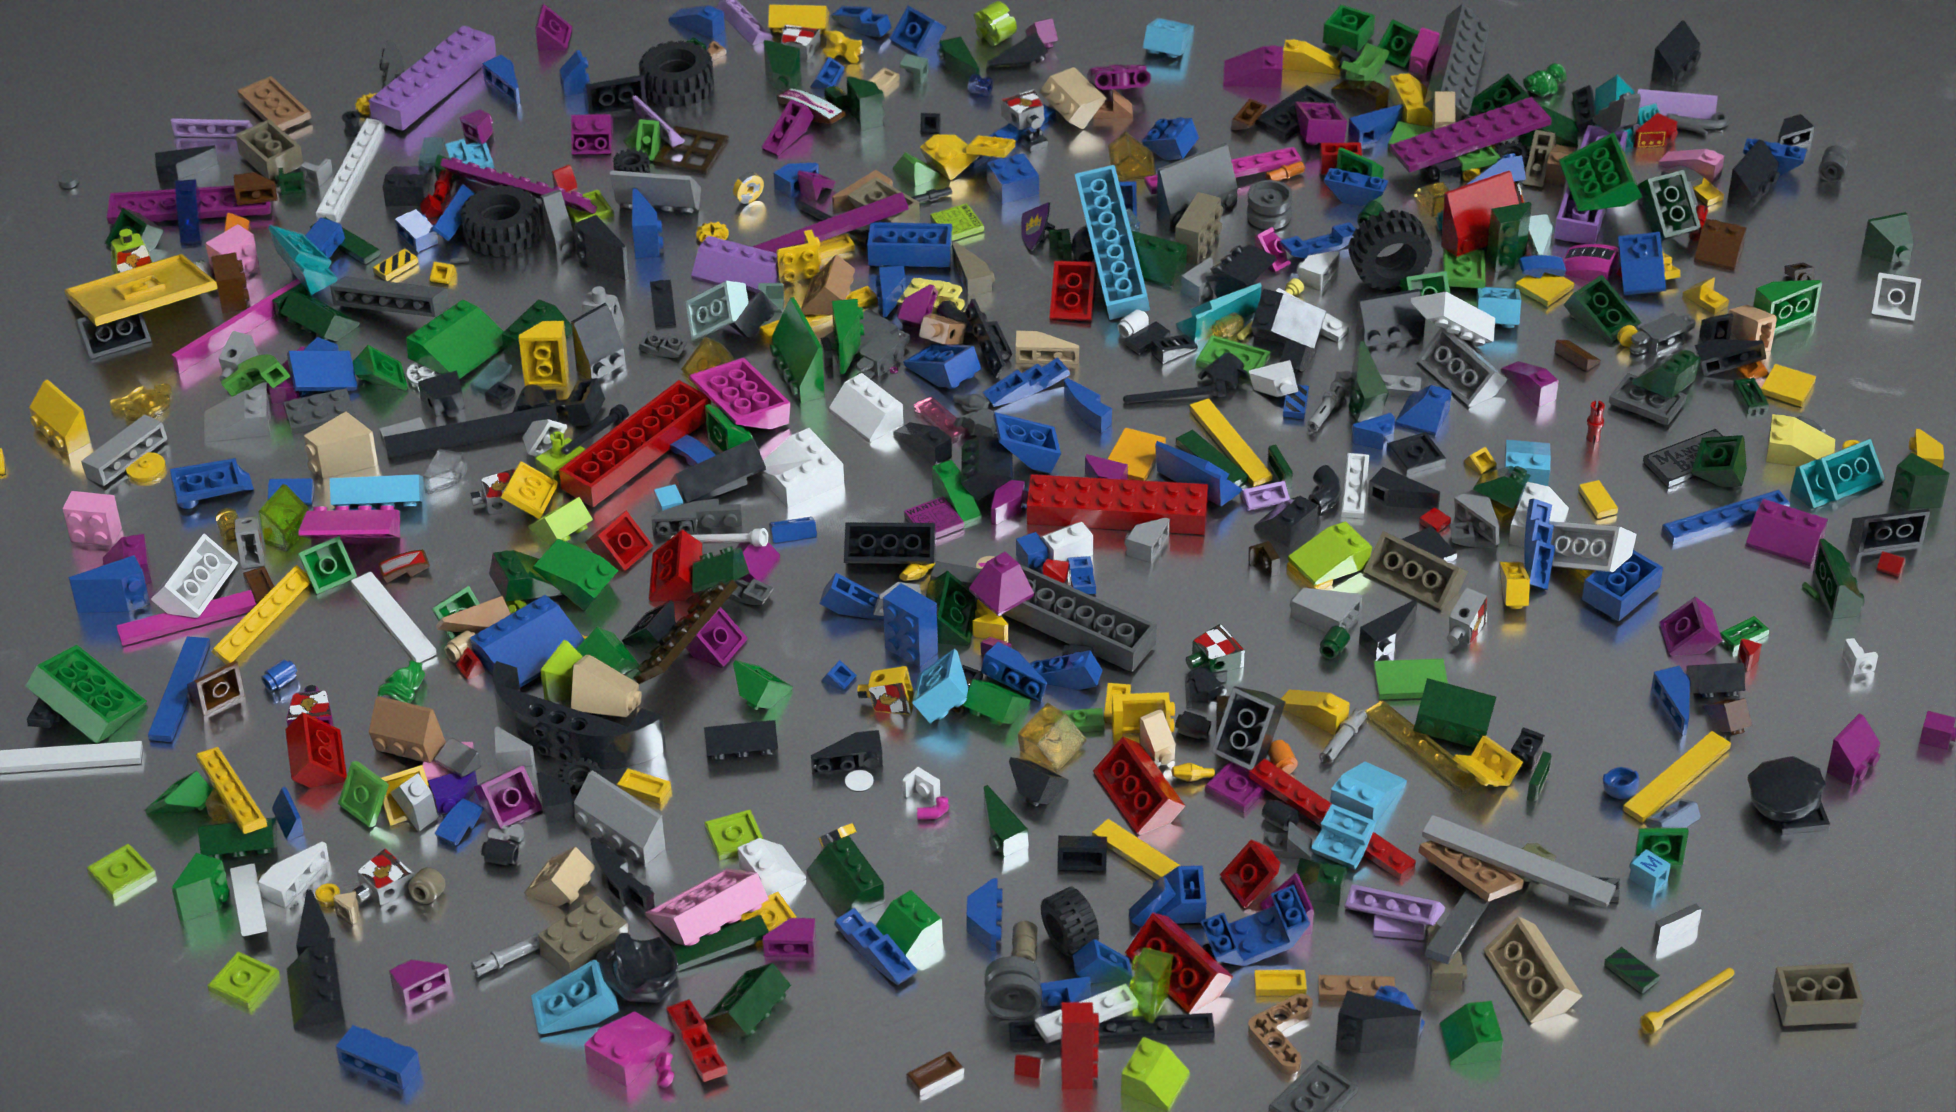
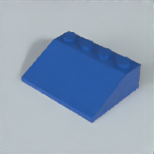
(526, 638)

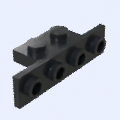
(989, 337)

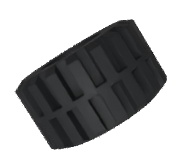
(1069, 920)

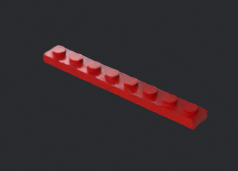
(1316, 807)

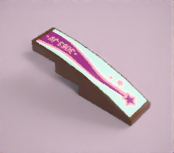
(821, 109)

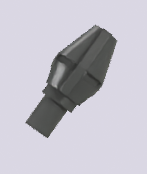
(971, 402)

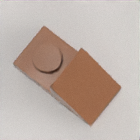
(1115, 109)

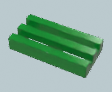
(1753, 634)

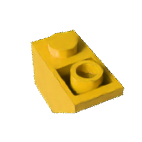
(1927, 448)

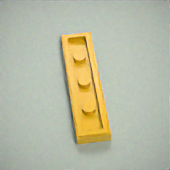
(1135, 850)

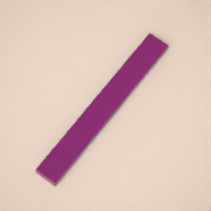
(841, 223)

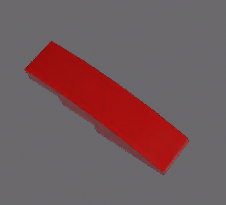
(696, 1040)

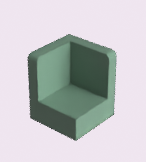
(917, 66)
(775, 293)

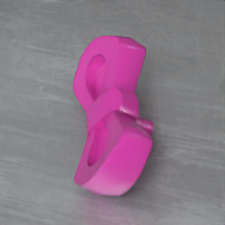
(663, 1065)

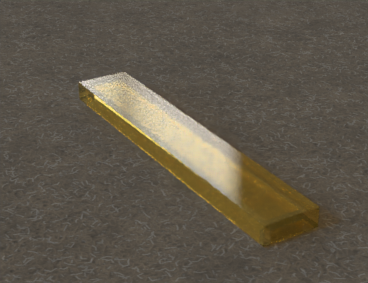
(1421, 747)

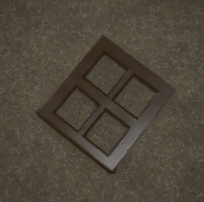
(692, 149)

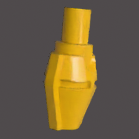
(915, 571)
(1191, 772)

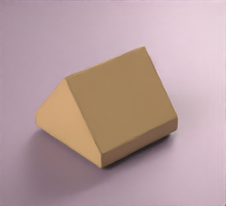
(347, 906)

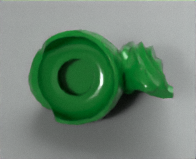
(1545, 81)
(403, 682)

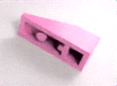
(1703, 161)

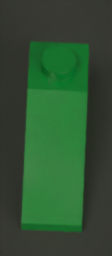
(947, 483)

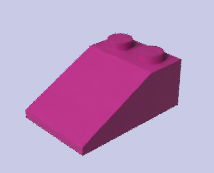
(626, 1047)

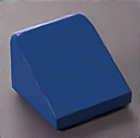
(839, 676)

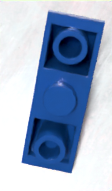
(1787, 156)
(1354, 187)
(984, 914)

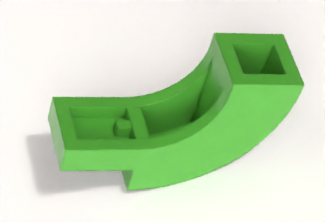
(1367, 64)
(255, 371)

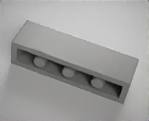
(123, 450)

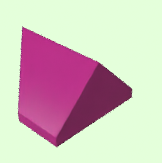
(1270, 242)

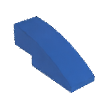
(862, 20)
(1087, 405)

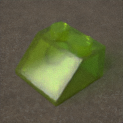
(282, 518)
(1151, 981)

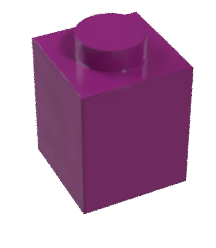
(1938, 730)

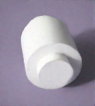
(1133, 323)

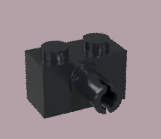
(583, 402)

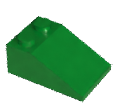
(1789, 300)
(847, 330)
(575, 572)

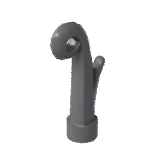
(1718, 121)

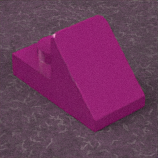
(813, 183)

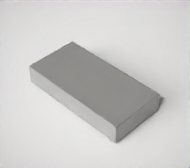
(403, 427)

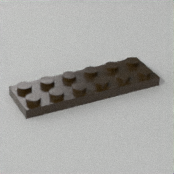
(686, 629)

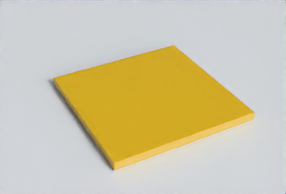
(139, 289)

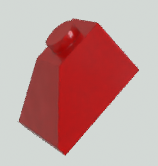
(620, 542)
(1250, 871)

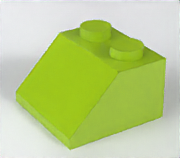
(562, 522)
(1153, 1074)

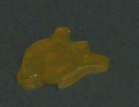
(144, 402)

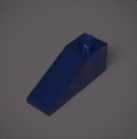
(188, 211)

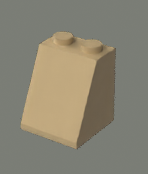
(340, 447)
(602, 689)

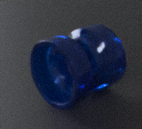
(980, 85)

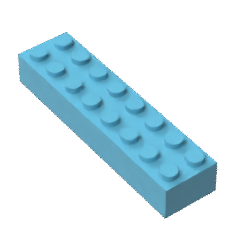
(1112, 242)

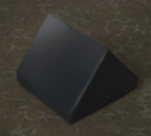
(930, 123)

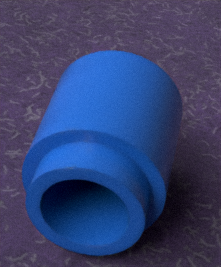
(279, 675)

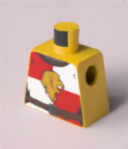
(889, 690)

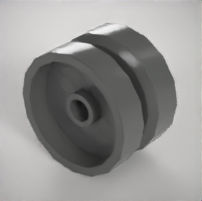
(1269, 204)
(1012, 987)

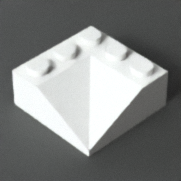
(801, 468)

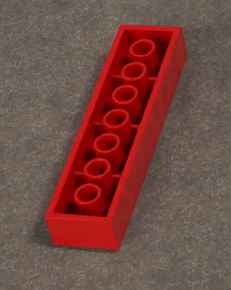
(634, 443)
(1116, 503)

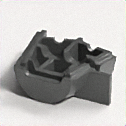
(978, 422)

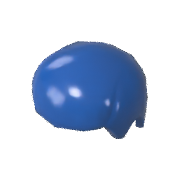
(1621, 782)

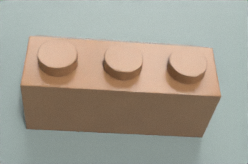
(828, 285)
(405, 730)

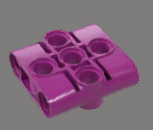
(1119, 76)

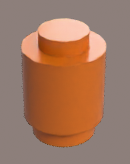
(1282, 756)

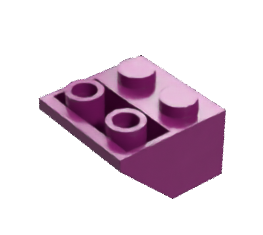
(591, 134)

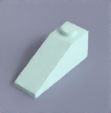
(1539, 234)

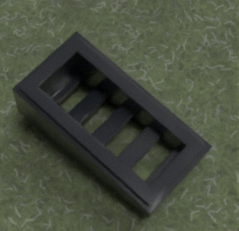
(1172, 347)

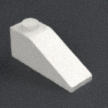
(291, 875)

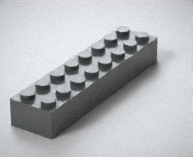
(1458, 59)
(1085, 621)

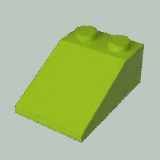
(1332, 554)

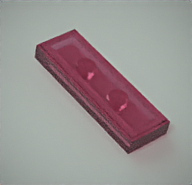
(940, 417)

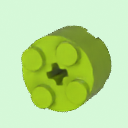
(995, 23)

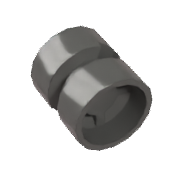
(1834, 163)

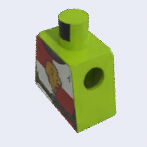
(128, 252)

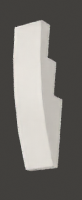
(248, 899)

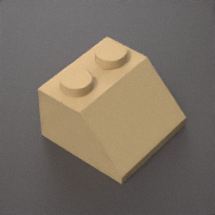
(561, 878)

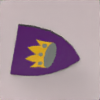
(1034, 224)

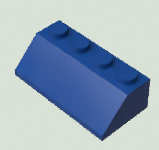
(910, 244)

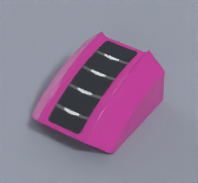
(1591, 261)

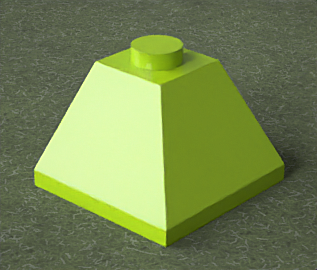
(558, 673)

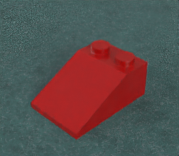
(1073, 290)

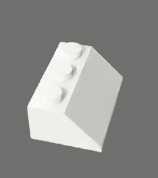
(867, 408)
(1542, 493)

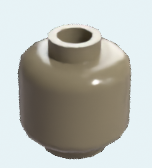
(426, 885)

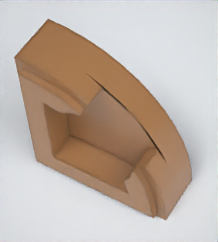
(716, 50)

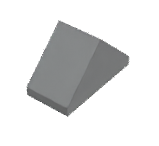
(512, 751)

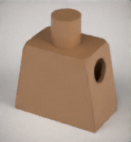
(939, 328)

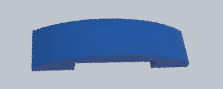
(1336, 240)

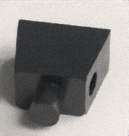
(442, 394)

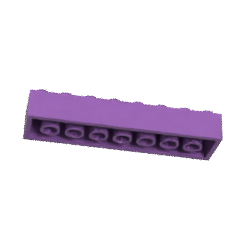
(432, 78)
(1583, 225)

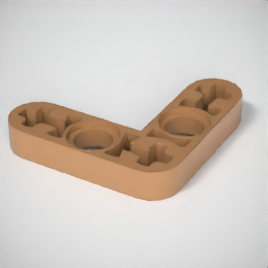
(1273, 1031)

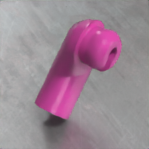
(936, 811)

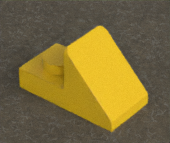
(1704, 296)
(989, 624)

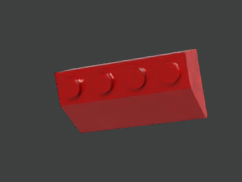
(1138, 787)
(1194, 975)

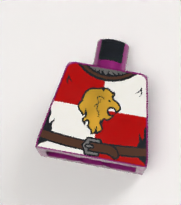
(312, 703)

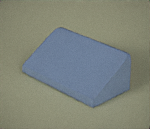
(1677, 814)

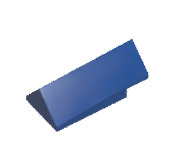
(1191, 469)

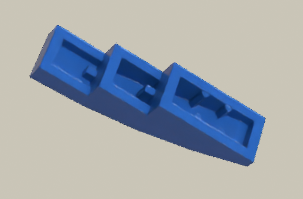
(451, 217)
(1021, 385)
(1537, 543)
(875, 947)

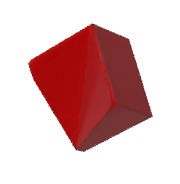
(1056, 569)

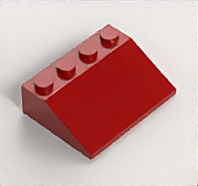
(1469, 212)

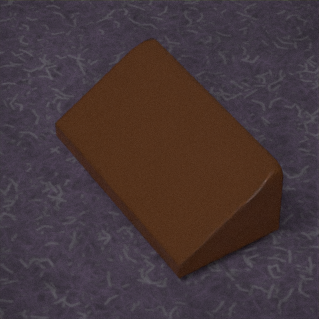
(1247, 115)
(1576, 354)

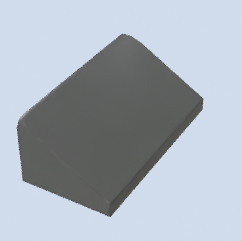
(458, 758)

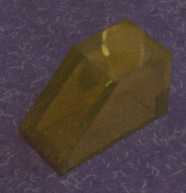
(1432, 197)

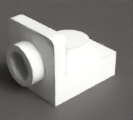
(1856, 659)
(922, 782)

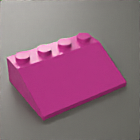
(743, 395)
(351, 523)

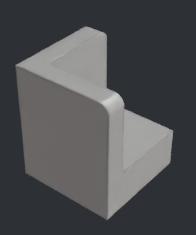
(315, 174)

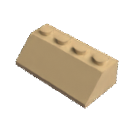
(1532, 971)

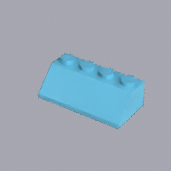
(377, 490)

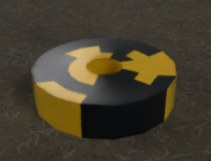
(837, 834)

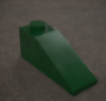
(957, 57)
(1005, 829)

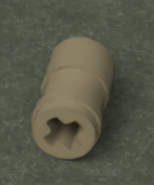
(1024, 940)

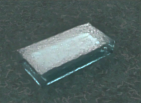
(430, 149)
(494, 372)

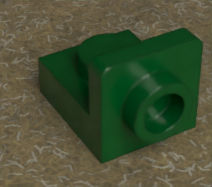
(290, 182)
(1061, 239)

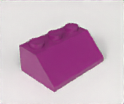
(1786, 532)

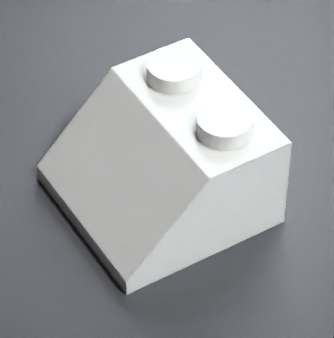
(1896, 296)
(1069, 542)
(771, 863)

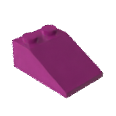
(1255, 68)
(1320, 123)

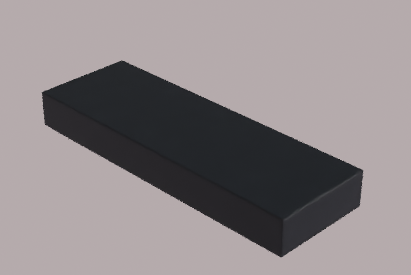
(1584, 107)

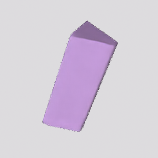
(743, 22)
(1682, 104)
(209, 128)
(666, 131)
(1394, 905)

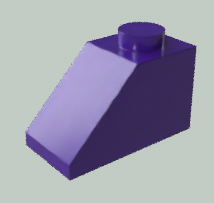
(451, 789)

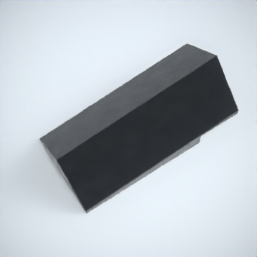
(719, 473)

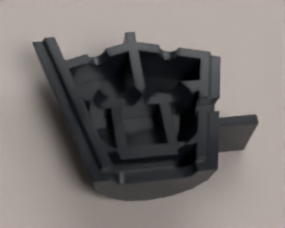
(1225, 368)
(534, 397)
(1204, 685)

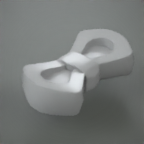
(514, 833)

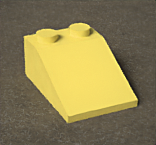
(1796, 442)

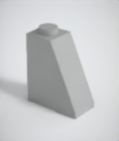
(1325, 608)

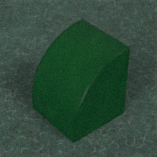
(836, 96)

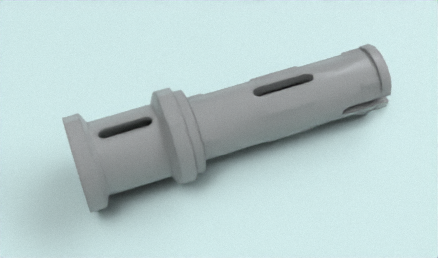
(1331, 400)

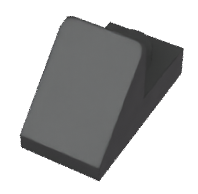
(1291, 845)

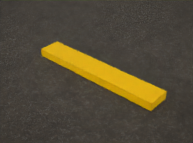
(864, 296)
(1230, 442)
(261, 616)
(1676, 776)
(231, 790)

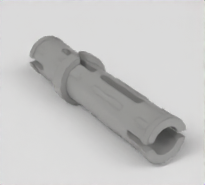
(1347, 730)
(499, 958)

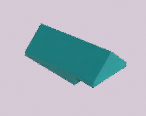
(1610, 92)
(303, 259)
(1205, 315)
(1837, 475)

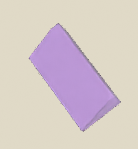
(1264, 495)

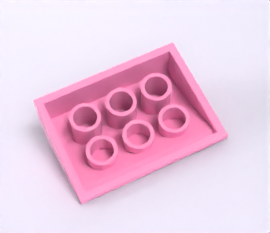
(709, 906)

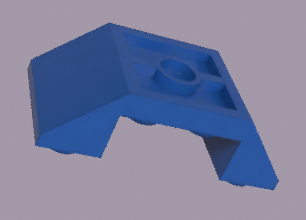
(1642, 263)
(1260, 933)

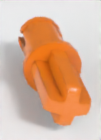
(1286, 172)

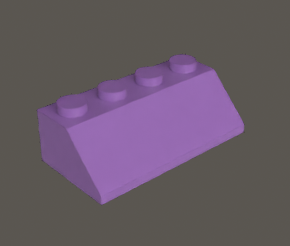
(730, 261)

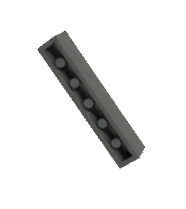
(390, 296)

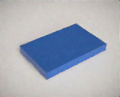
(322, 370)

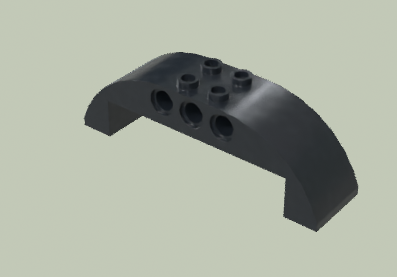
(572, 733)

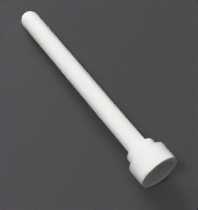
(757, 537)

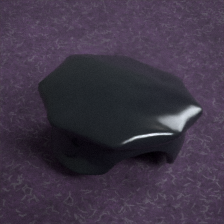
(1786, 789)
(639, 968)

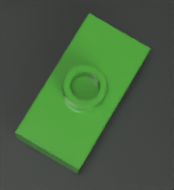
(1087, 719)

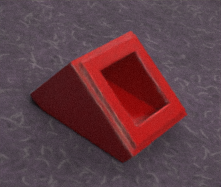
(564, 178)

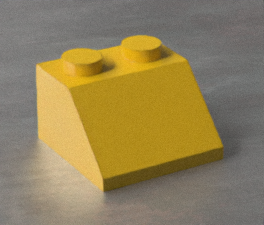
(947, 154)

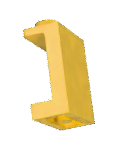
(1129, 708)

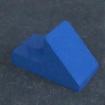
(1372, 431)
(1066, 990)

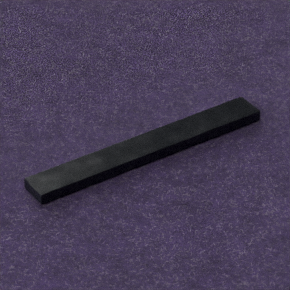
(466, 432)
(1126, 1030)

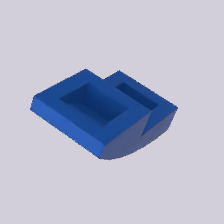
(1538, 264)
(691, 449)
(1082, 574)
(458, 820)

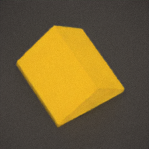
(390, 807)

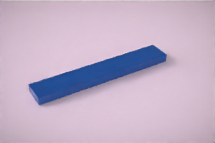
(1719, 518)
(176, 692)

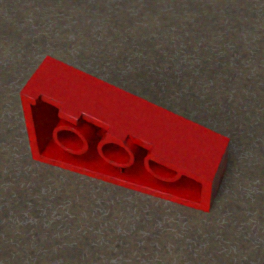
(1078, 1045)

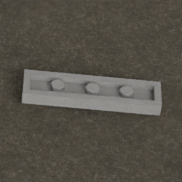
(1396, 385)

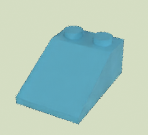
(1167, 37)
(1500, 303)
(1531, 456)
(941, 687)
(1366, 790)
(574, 1000)

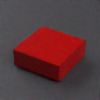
(1436, 519)

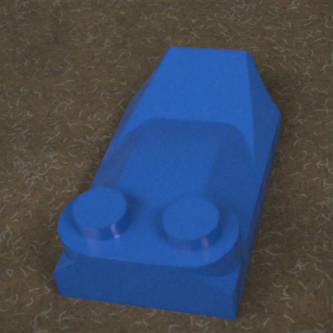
(207, 481)

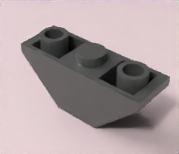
(1620, 113)

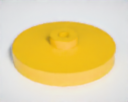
(146, 468)

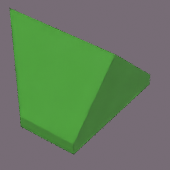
(645, 137)
(915, 170)

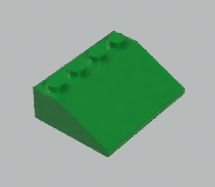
(1600, 175)
(455, 340)
(799, 353)
(85, 693)

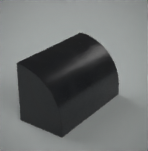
(1082, 853)

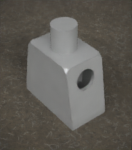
(599, 297)
(237, 350)

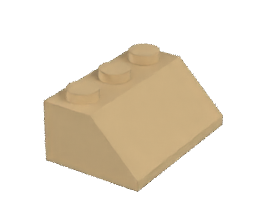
(1073, 96)

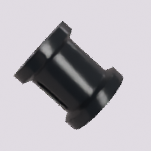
(351, 123)

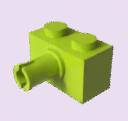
(553, 459)

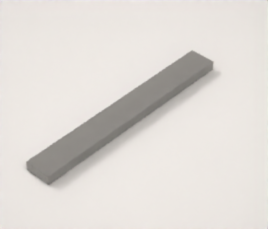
(1519, 861)

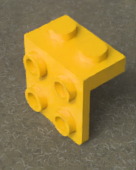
(799, 261)
(1490, 763)

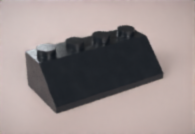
(890, 543)

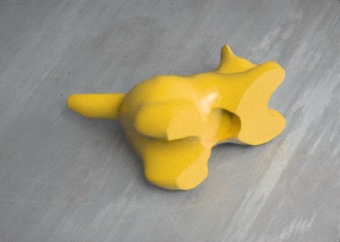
(838, 44)

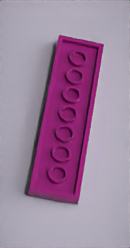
(1470, 134)
(491, 177)
(161, 204)

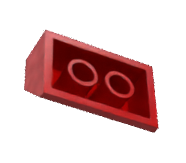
(673, 568)
(315, 752)

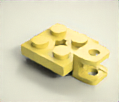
(944, 292)

